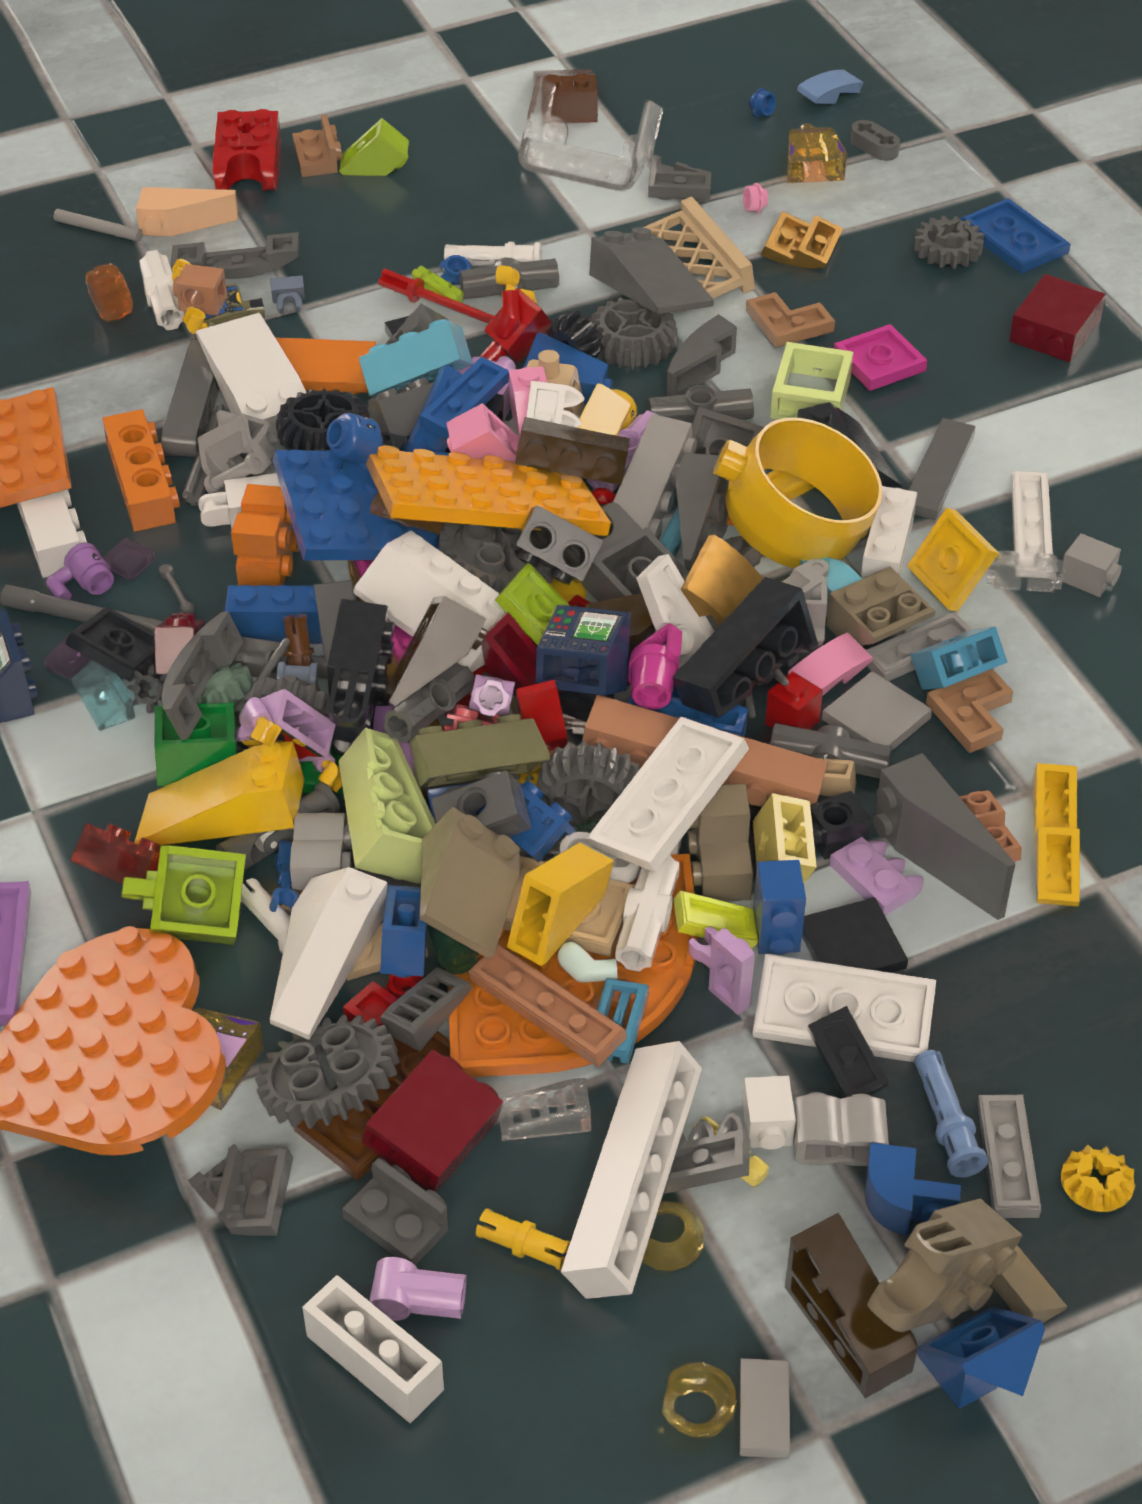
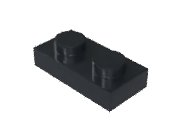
(847, 1054)

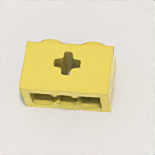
(785, 833)

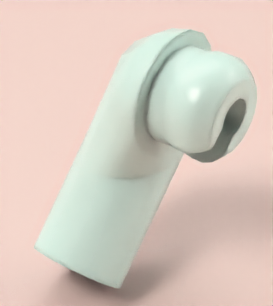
(583, 966)

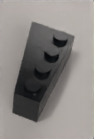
(747, 648)

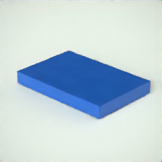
(1017, 236)

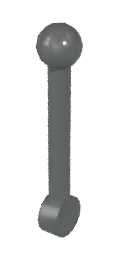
(166, 572)

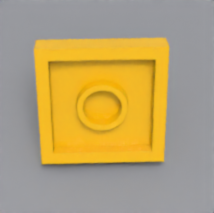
(952, 559)

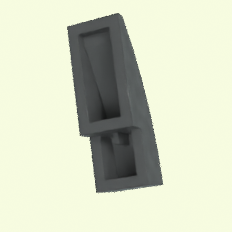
(701, 355)

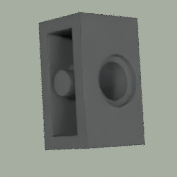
(504, 802)

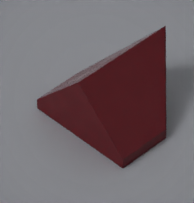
(510, 652)

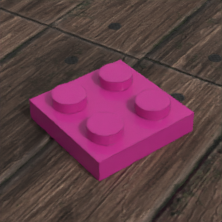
(882, 357)

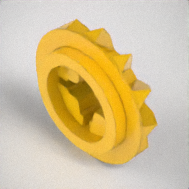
(1088, 1191)

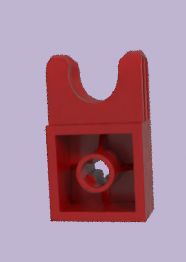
(247, 148)

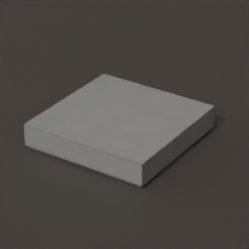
(877, 712)

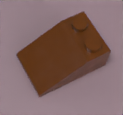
(574, 95)

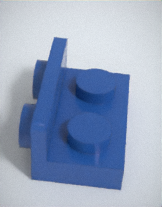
(546, 821)

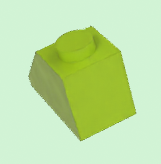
(376, 152)

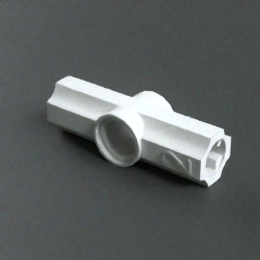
(159, 290)
(647, 915)

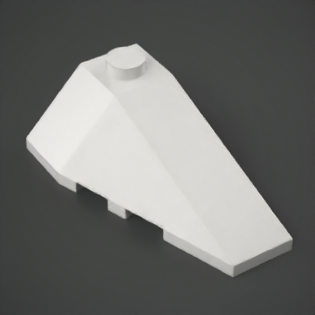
(323, 943)

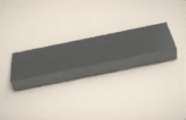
(940, 466)

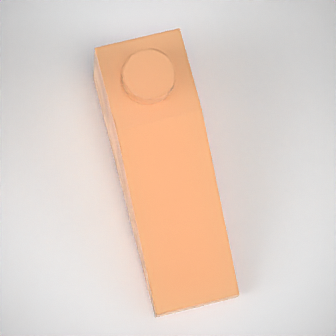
(184, 210)

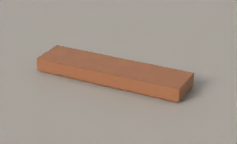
(548, 1005)

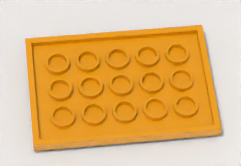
(478, 490)

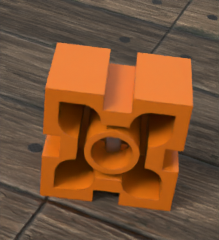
(263, 537)

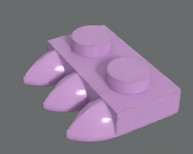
(874, 876)

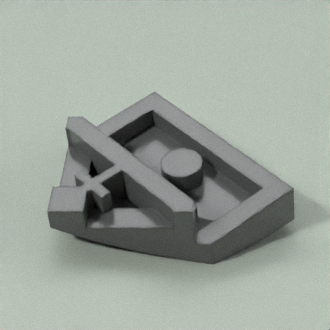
(247, 1189)

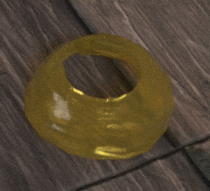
(683, 1250)
(704, 1379)

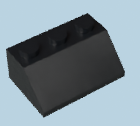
(847, 425)

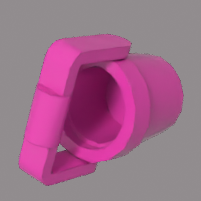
(654, 666)

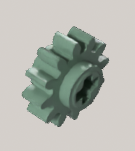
(227, 685)

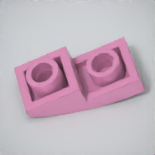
(833, 662)

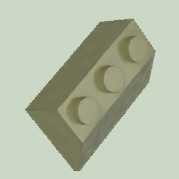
(476, 751)

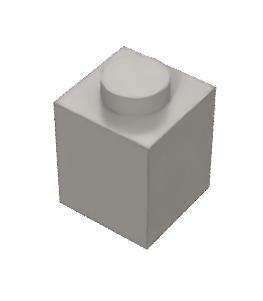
(1091, 565)

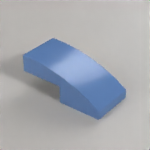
(828, 85)

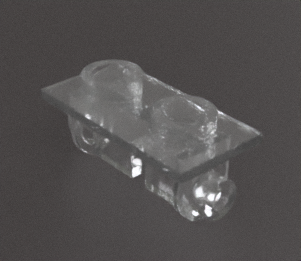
(1039, 570)

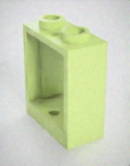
(804, 360)

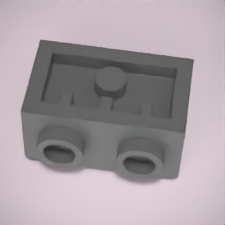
(398, 1213)

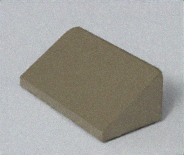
(1027, 1290)

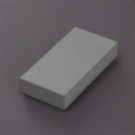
(764, 1408)

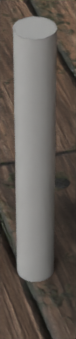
(97, 225)

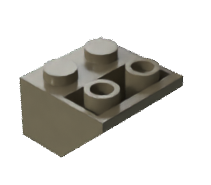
(876, 608)

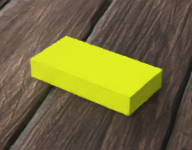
(698, 912)

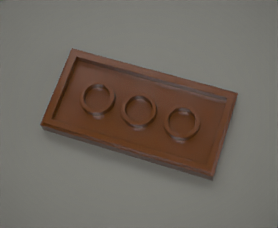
(343, 1138)

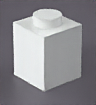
(768, 1111)

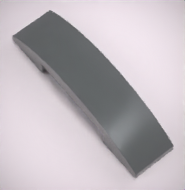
(242, 262)
(209, 648)

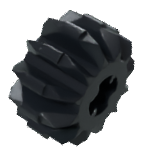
(577, 332)

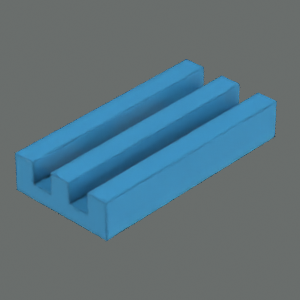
(627, 988)

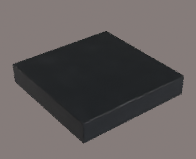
(114, 643)
(854, 937)

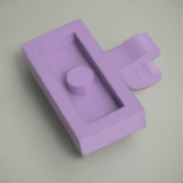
(730, 967)

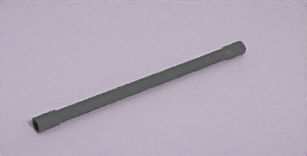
(34, 601)

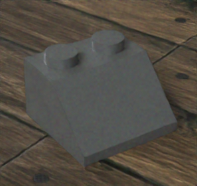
(715, 429)

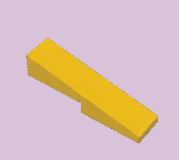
(1056, 834)

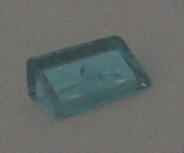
(103, 696)

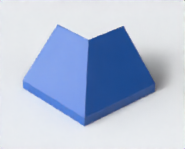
(984, 1355)

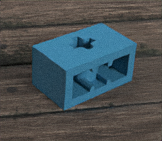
(958, 658)

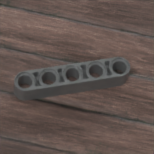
(190, 405)

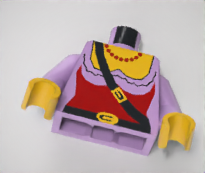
(286, 719)

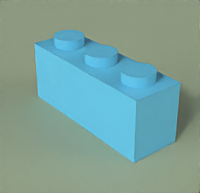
(415, 357)

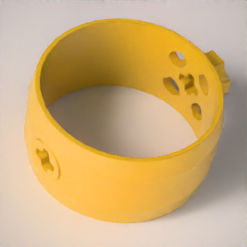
(817, 456)

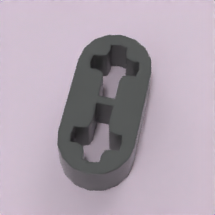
(875, 140)

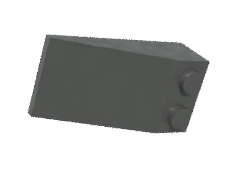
(646, 271)
(941, 834)

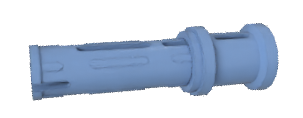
(953, 1128)

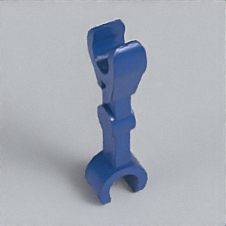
(283, 894)

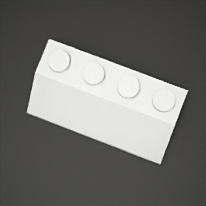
(411, 574)

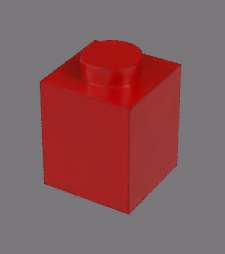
(794, 704)

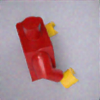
(516, 322)

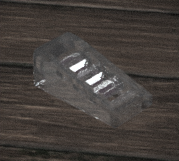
(562, 1122)

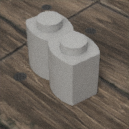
(318, 846)
(838, 1129)

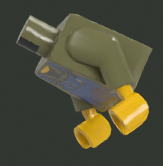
(232, 309)

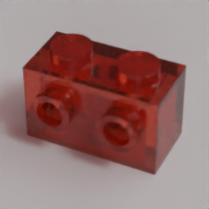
(114, 855)

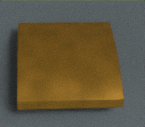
(801, 243)
(719, 580)

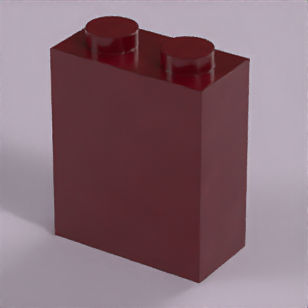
(1057, 317)
(433, 1121)

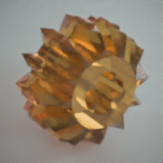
(109, 292)

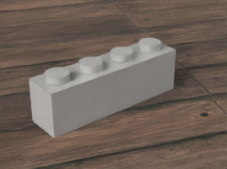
(647, 484)

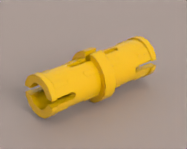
(522, 1238)

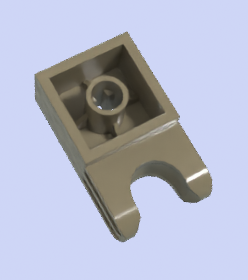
(947, 1266)

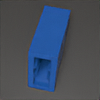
(589, 368)

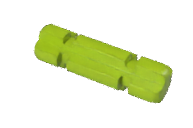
(438, 284)

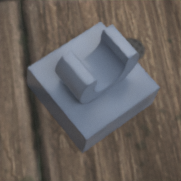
(287, 290)

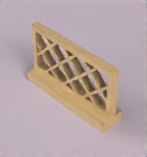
(712, 245)

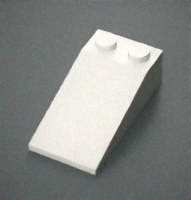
(250, 367)

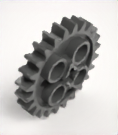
(488, 552)
(296, 1085)

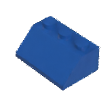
(261, 609)

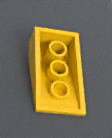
(233, 797)

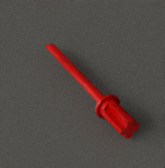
(415, 289)

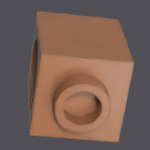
(201, 288)

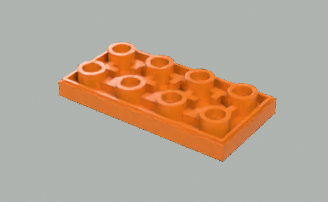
(328, 363)

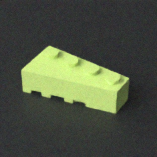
(384, 807)

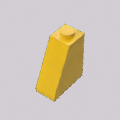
(557, 901)

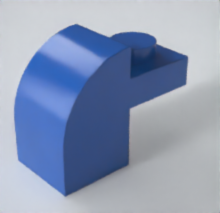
(895, 1195)

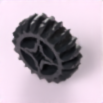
(306, 419)

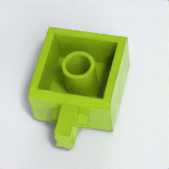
(192, 893)

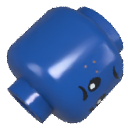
(354, 437)

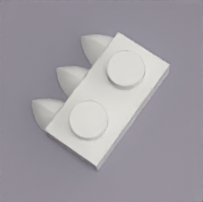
(550, 399)

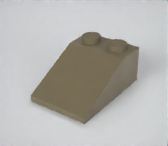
(467, 880)

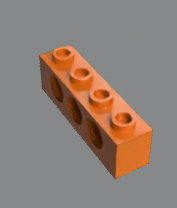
(140, 471)

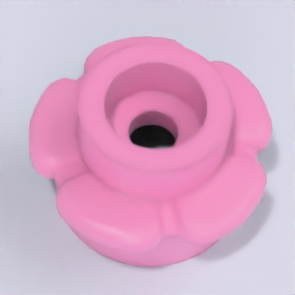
(755, 198)

